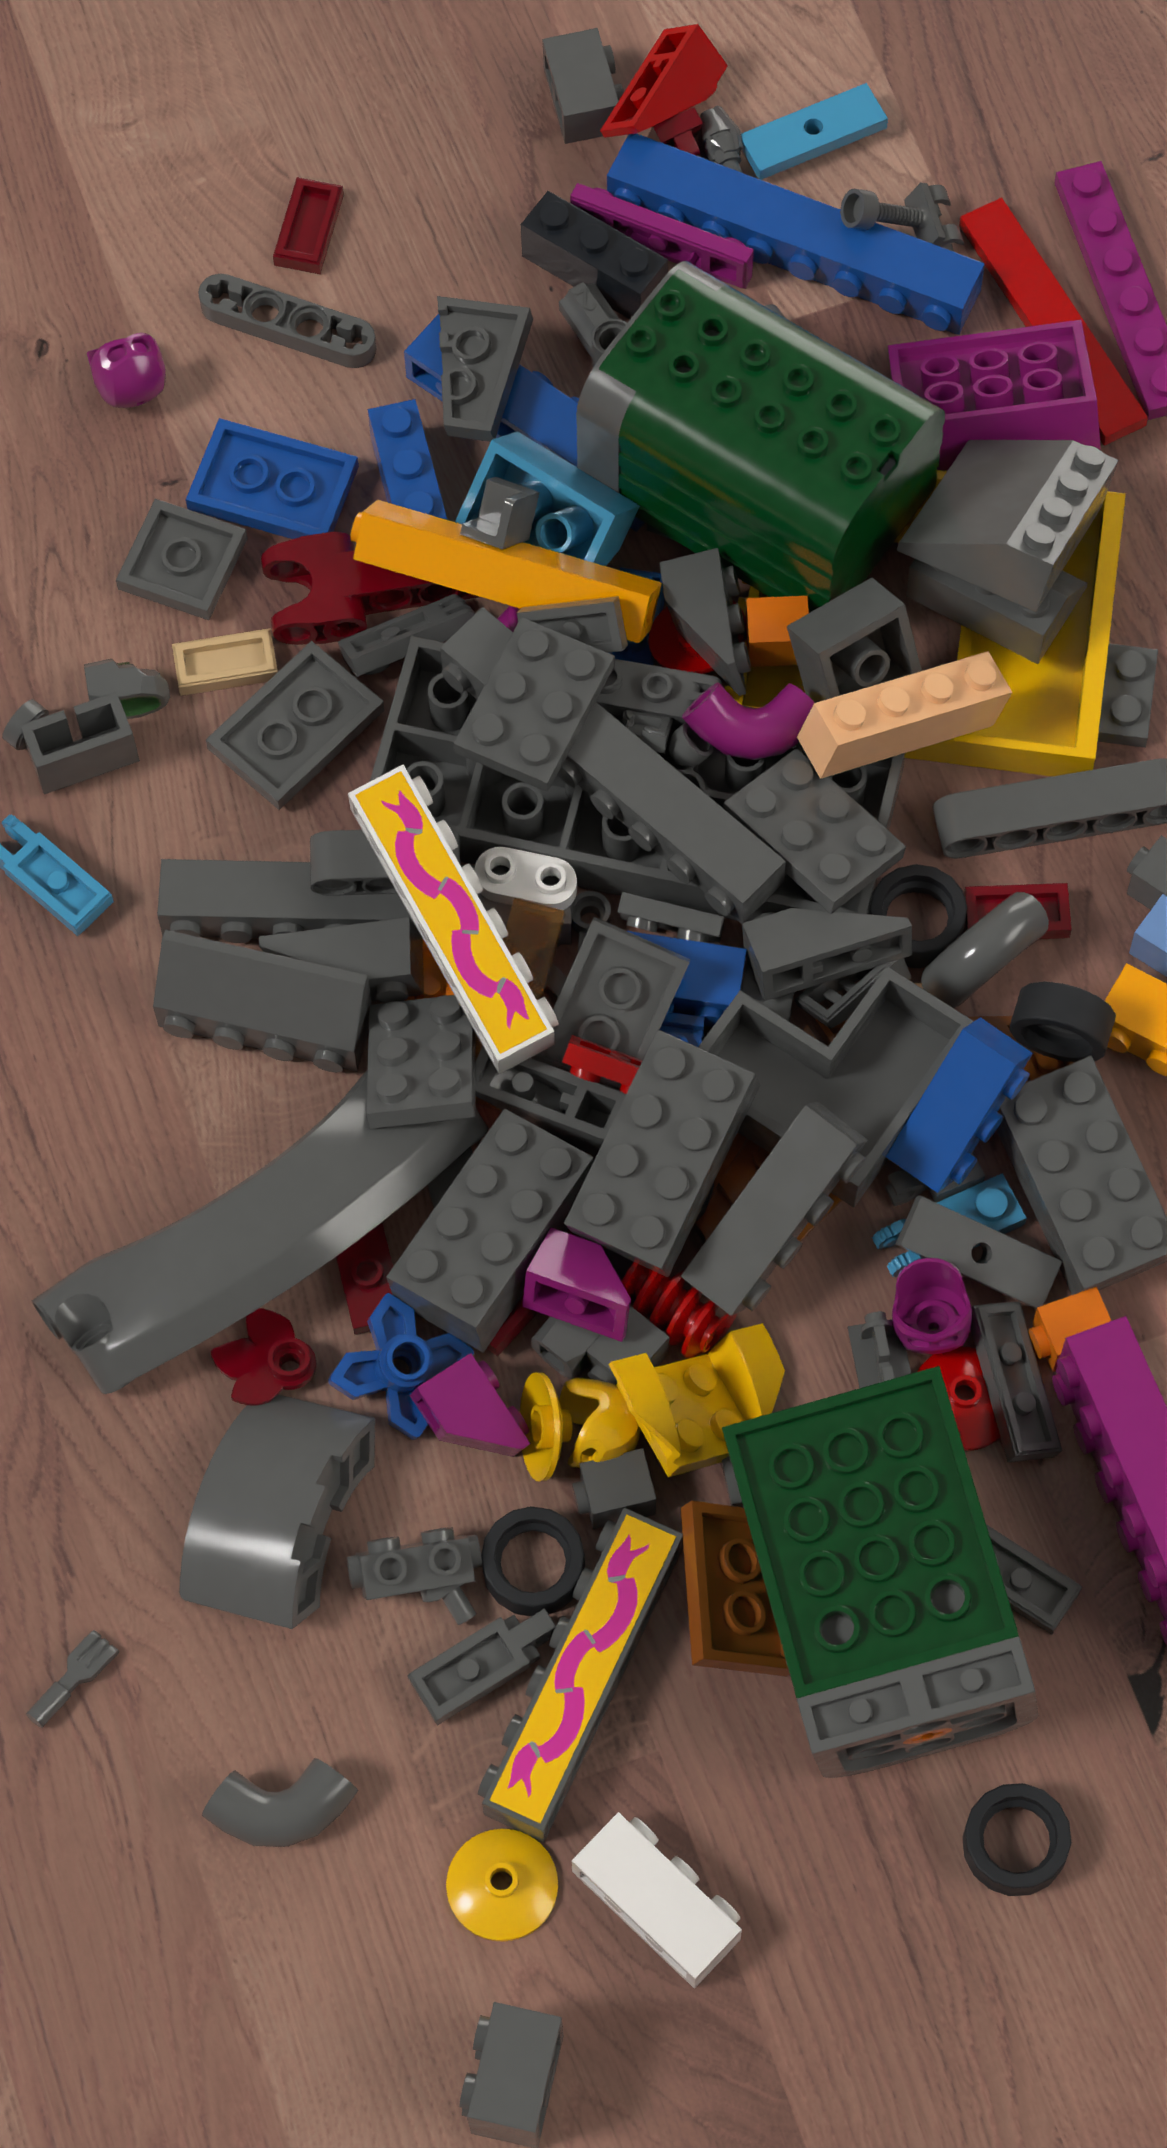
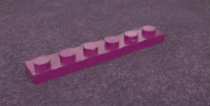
(1118, 280)

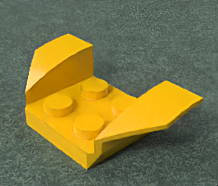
(692, 1399)

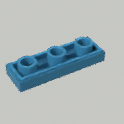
(813, 131)

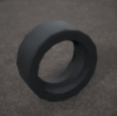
(927, 881)
(1062, 1021)
(523, 1521)
(1044, 1807)

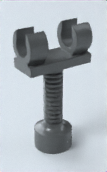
(921, 211)

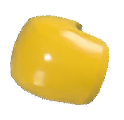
(606, 1420)

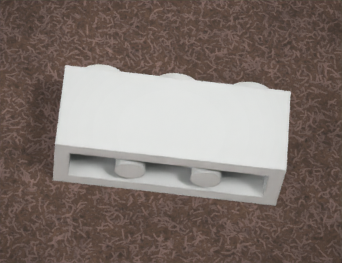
(658, 1898)

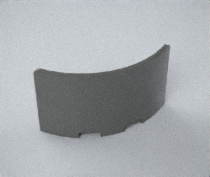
(264, 1508)

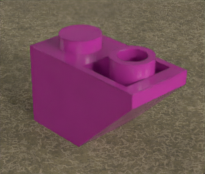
(468, 1411)

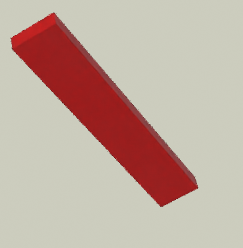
(1042, 301)

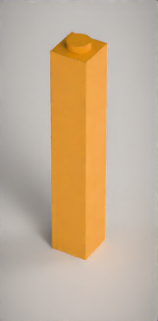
(513, 576)

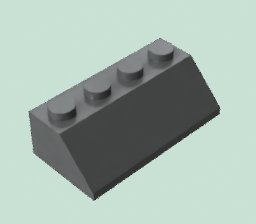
(262, 1002)

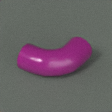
(746, 730)

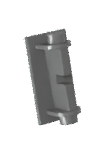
(877, 1350)

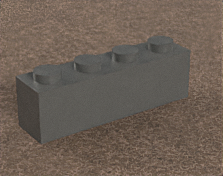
(775, 1209)

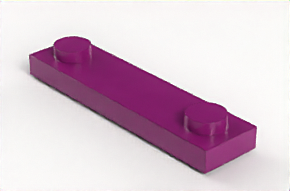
(674, 240)

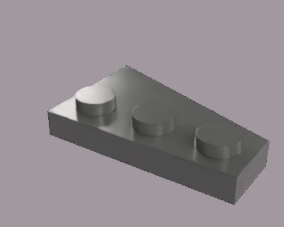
(479, 363)

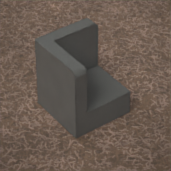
(504, 514)

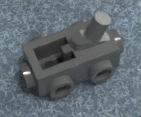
(431, 1566)

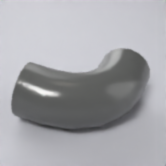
(985, 949)
(281, 1816)

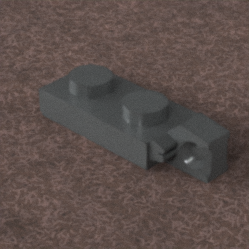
(480, 1664)

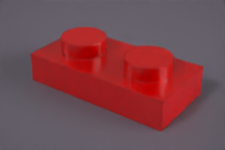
(595, 1061)

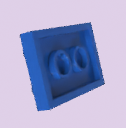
(271, 481)

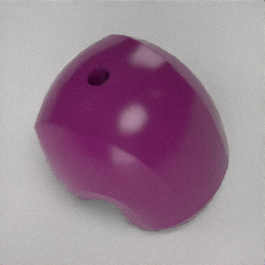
(128, 370)
(928, 1297)

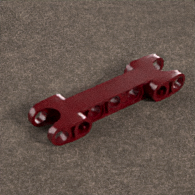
(339, 589)

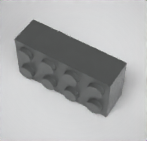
(662, 1153)
(1083, 1178)
(484, 1232)

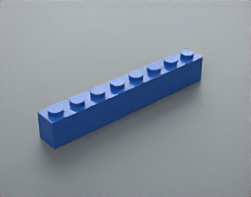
(800, 234)

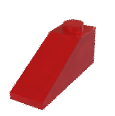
(673, 78)

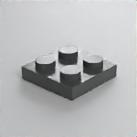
(181, 559)

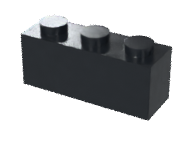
(589, 251)

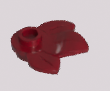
(258, 1359)

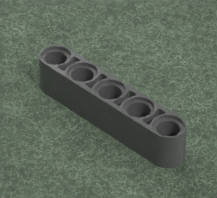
(1052, 809)

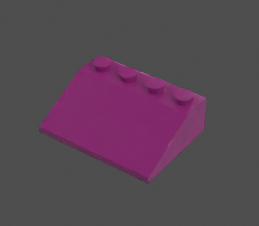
(1004, 385)

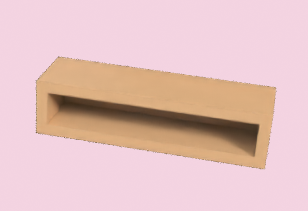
(904, 714)

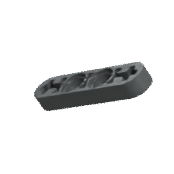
(283, 327)

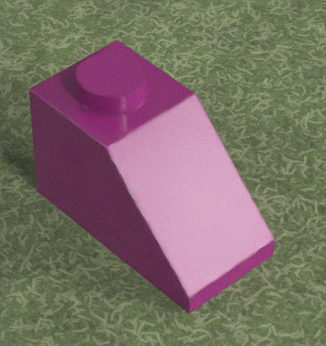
(577, 1285)

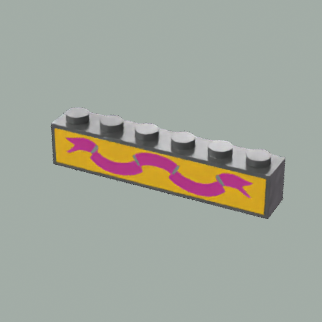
(582, 1674)

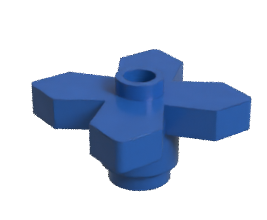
(373, 1371)

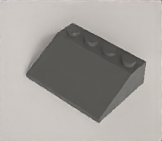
(1011, 514)

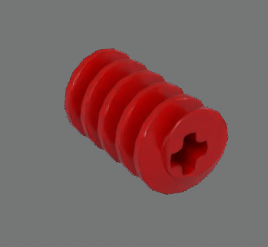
(676, 1309)

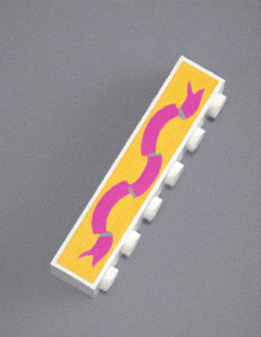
(453, 919)

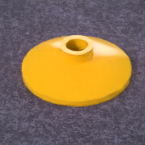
(546, 1425)
(507, 1912)

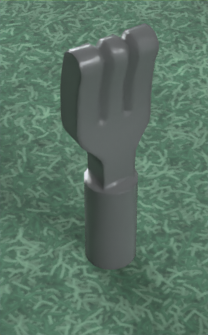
(82, 1667)

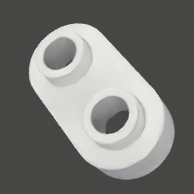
(526, 877)

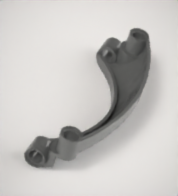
(248, 1244)

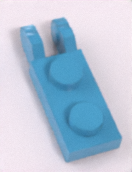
(53, 878)
(987, 1203)

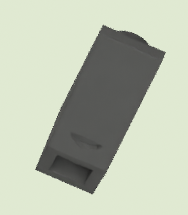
(702, 609)

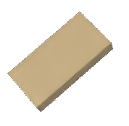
(224, 661)

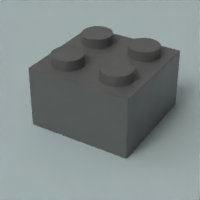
(854, 642)
(514, 2074)

